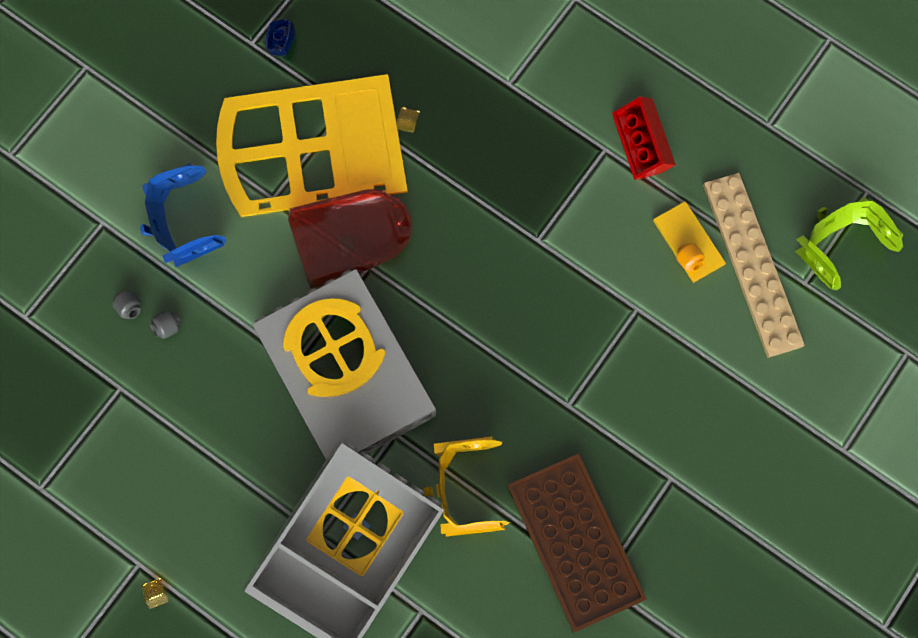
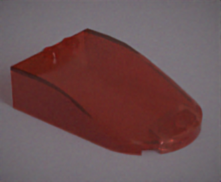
(349, 233)

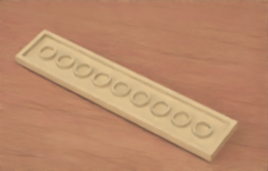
(753, 265)

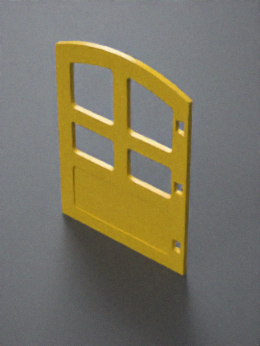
(358, 136)

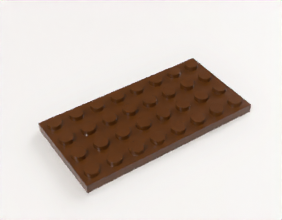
(576, 543)

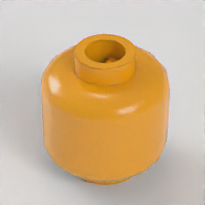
(690, 257)

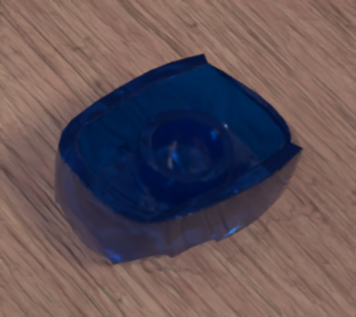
(280, 37)

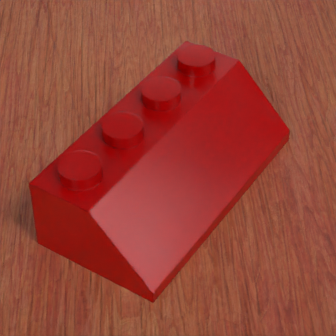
(643, 138)

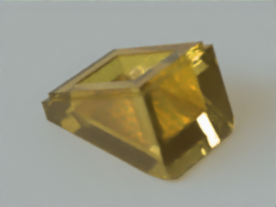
(407, 120)
(154, 593)

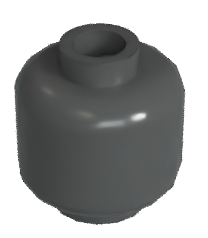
(127, 305)
(165, 324)

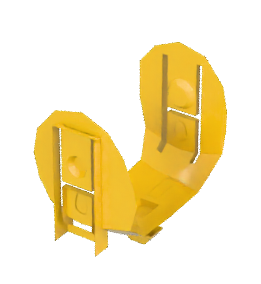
(446, 453)

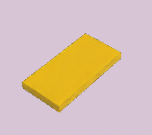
(681, 227)

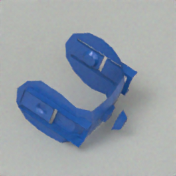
(156, 194)

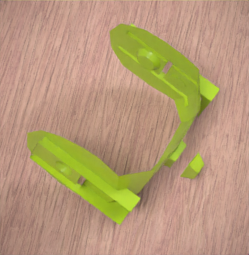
(860, 212)

